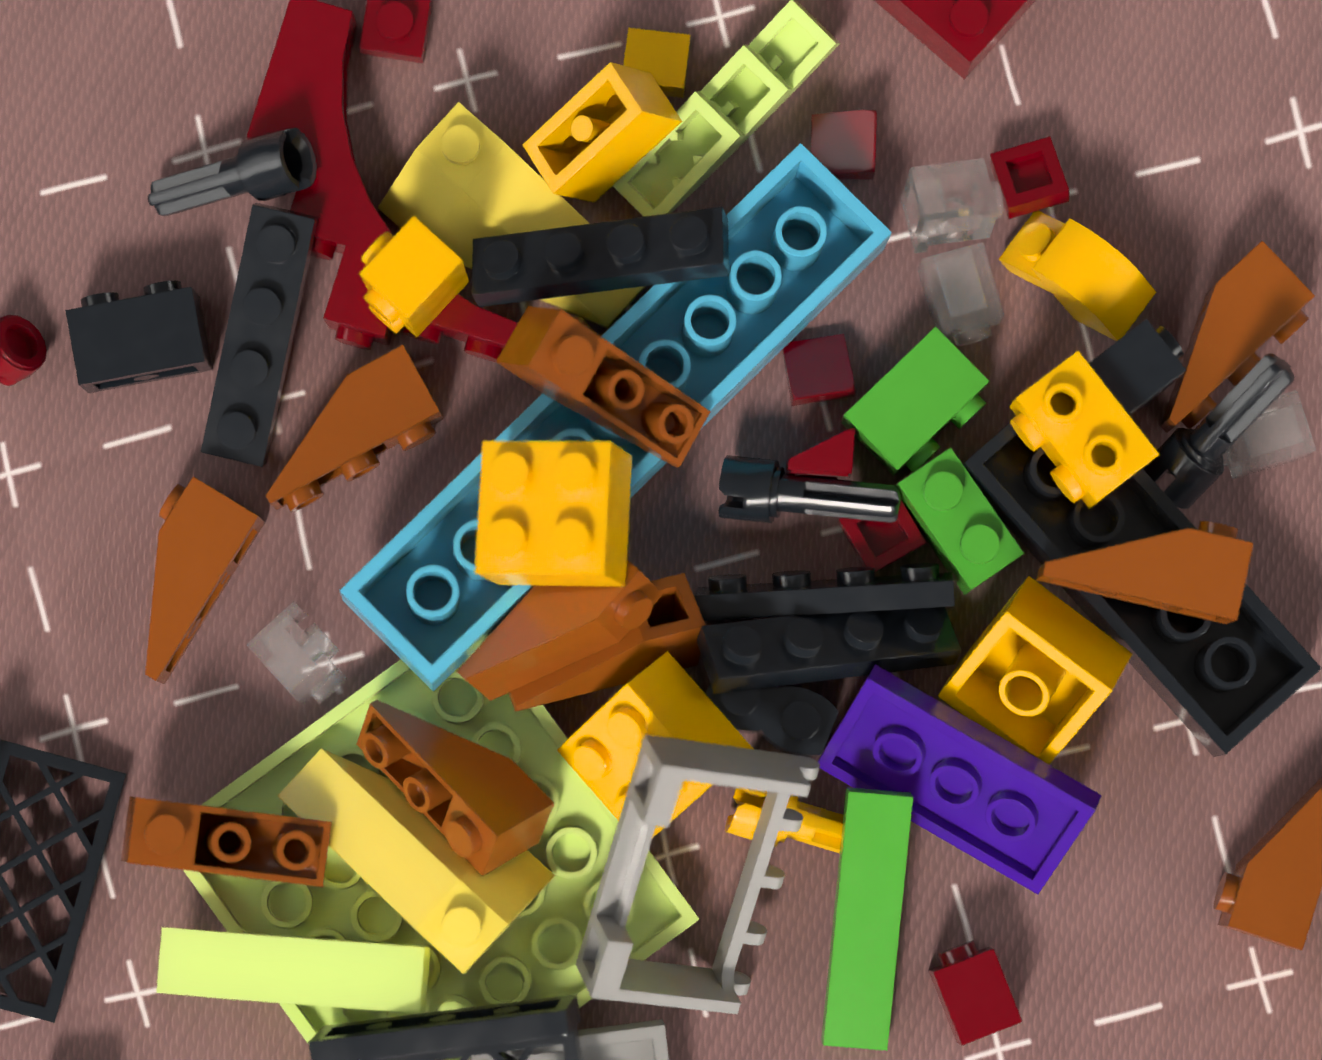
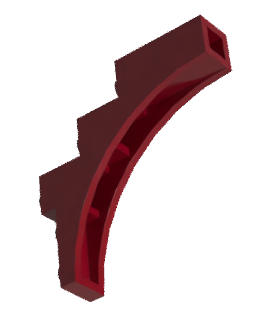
(310, 92)

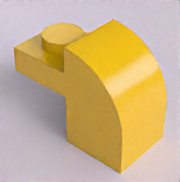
(1081, 271)

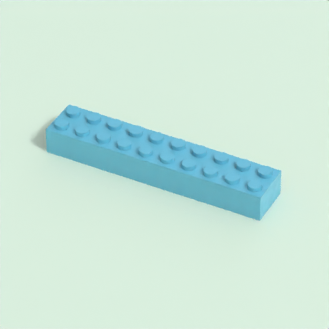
(789, 256)

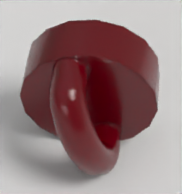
(21, 349)

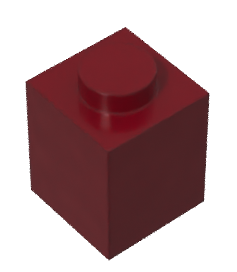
(974, 992)

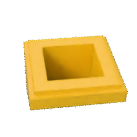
(661, 55)

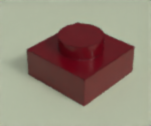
(396, 29)
(1029, 177)
(882, 542)

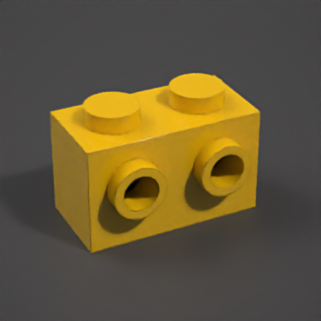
(602, 132)
(411, 277)
(1081, 431)

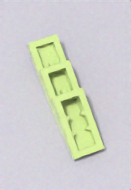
(728, 110)
(293, 970)

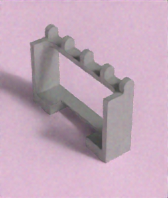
(651, 803)

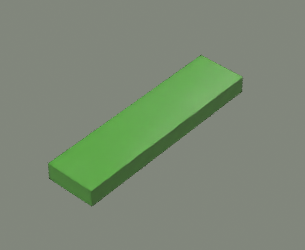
(866, 918)

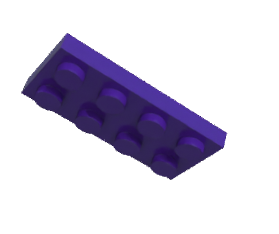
(962, 779)

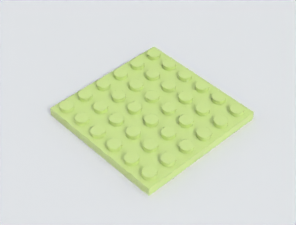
(541, 945)

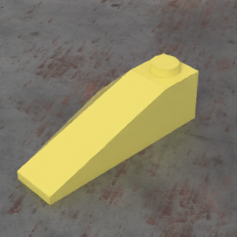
(475, 186)
(412, 860)

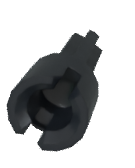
(264, 168)
(1197, 453)
(761, 490)

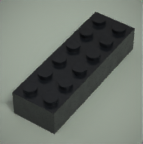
(1207, 672)

